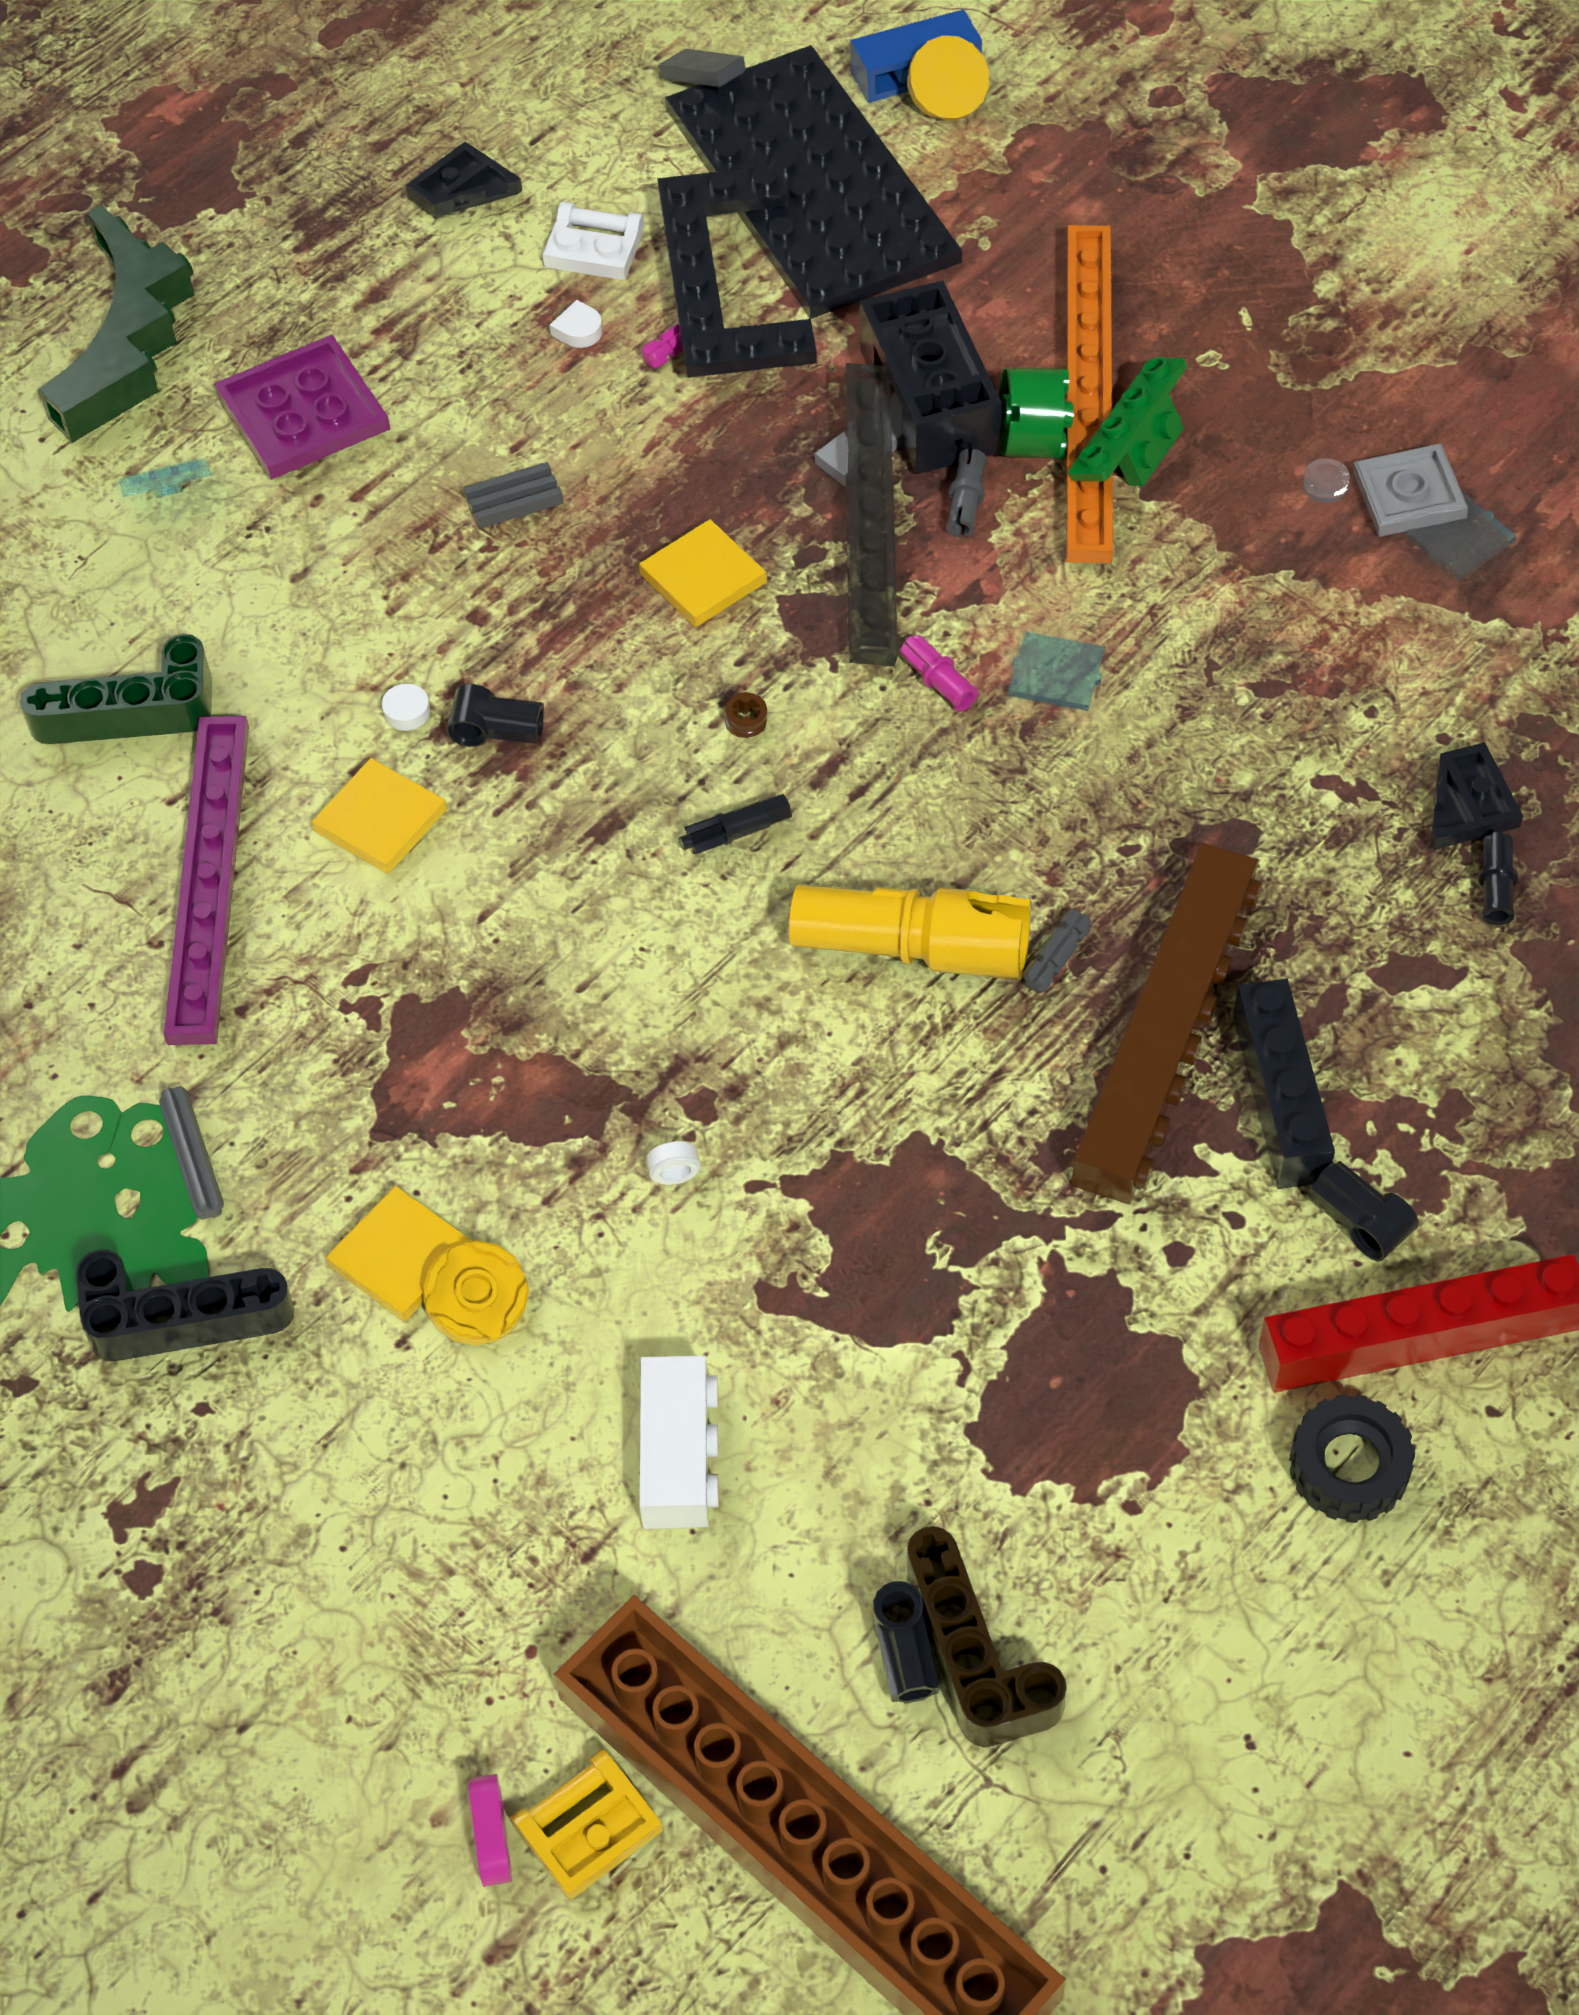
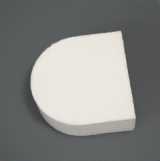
(577, 326)

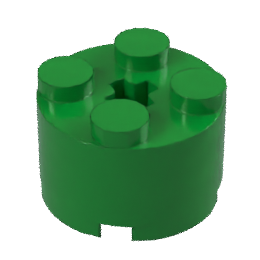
(1034, 412)

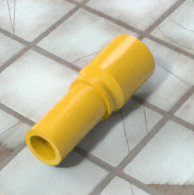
(949, 930)

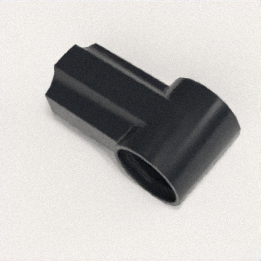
(481, 715)
(1374, 1220)
(904, 1645)

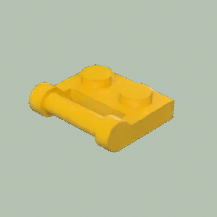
(598, 1836)

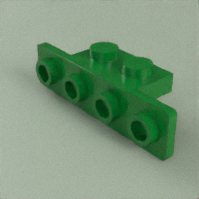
(1137, 429)

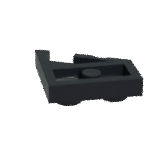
(461, 182)
(1471, 798)

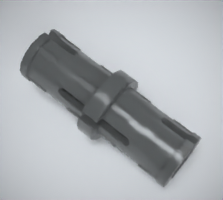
(966, 493)

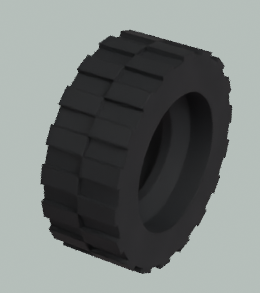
(1343, 1498)

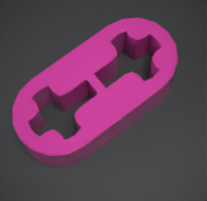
(490, 1830)

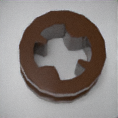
(746, 726)

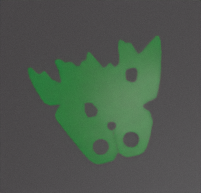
(73, 1206)

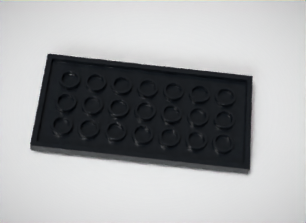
(852, 208)

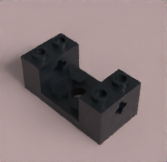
(935, 374)

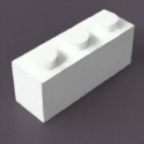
(677, 1442)

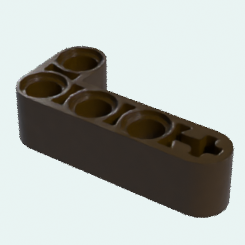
(970, 1635)

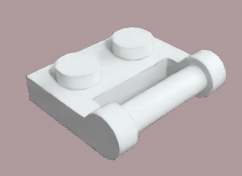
(589, 250)

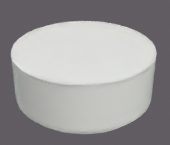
(406, 707)
(673, 1162)

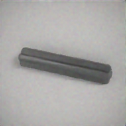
(191, 1153)

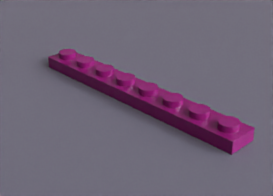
(207, 882)

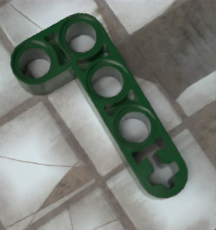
(127, 703)

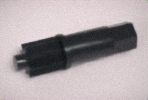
(735, 824)

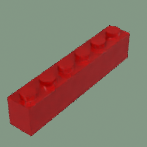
(1421, 1323)

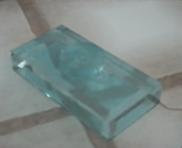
(166, 479)

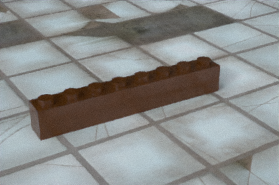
(1165, 1025)

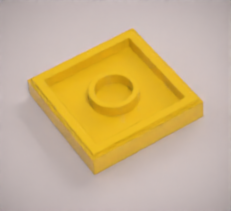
(702, 573)
(379, 815)
(393, 1250)

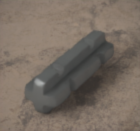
(1056, 951)

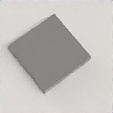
(1410, 490)

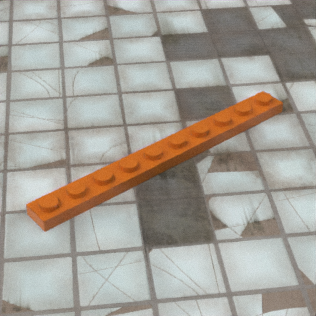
(1089, 387)

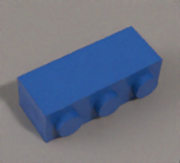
(883, 58)

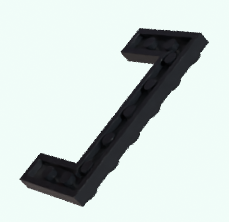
(705, 342)

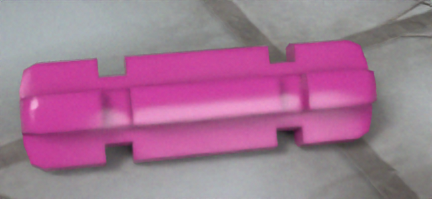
(669, 343)

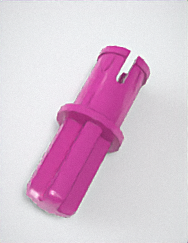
(939, 672)

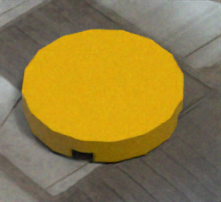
(948, 78)
(475, 1293)

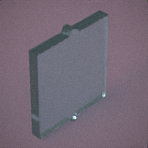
(1463, 543)
(1056, 671)

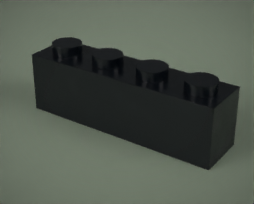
(1282, 1083)

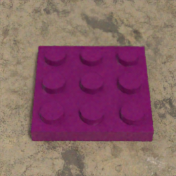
(302, 406)

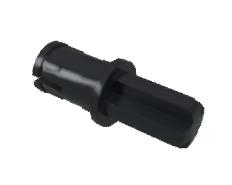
(1498, 878)

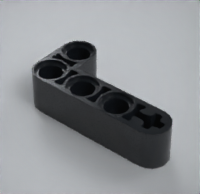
(184, 1301)

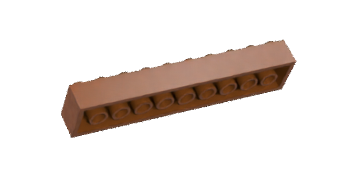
(799, 1826)

